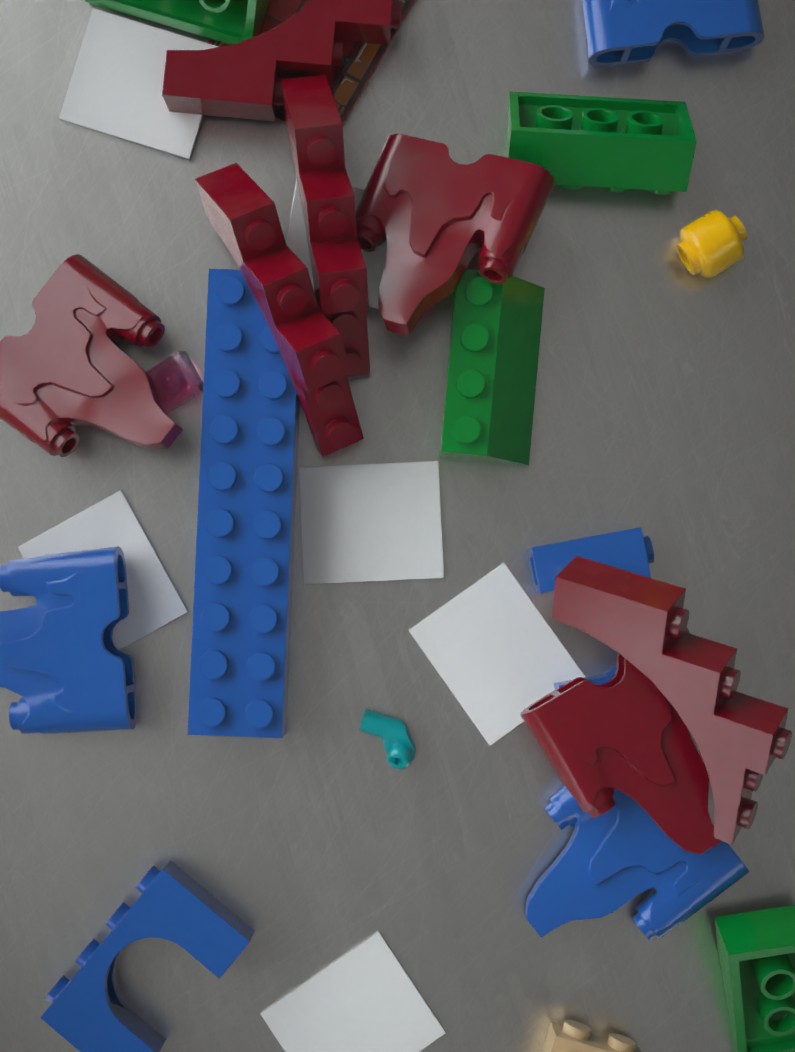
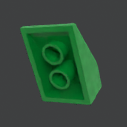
(759, 977)

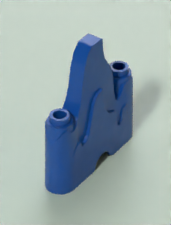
(633, 29)
(63, 645)
(620, 858)

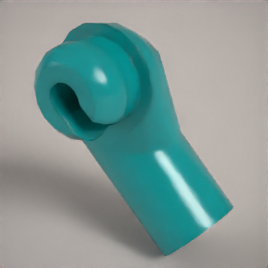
(394, 736)

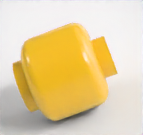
(711, 243)

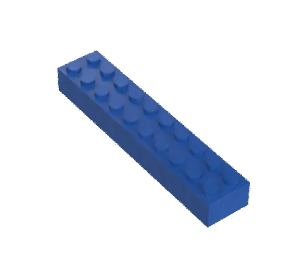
(243, 522)

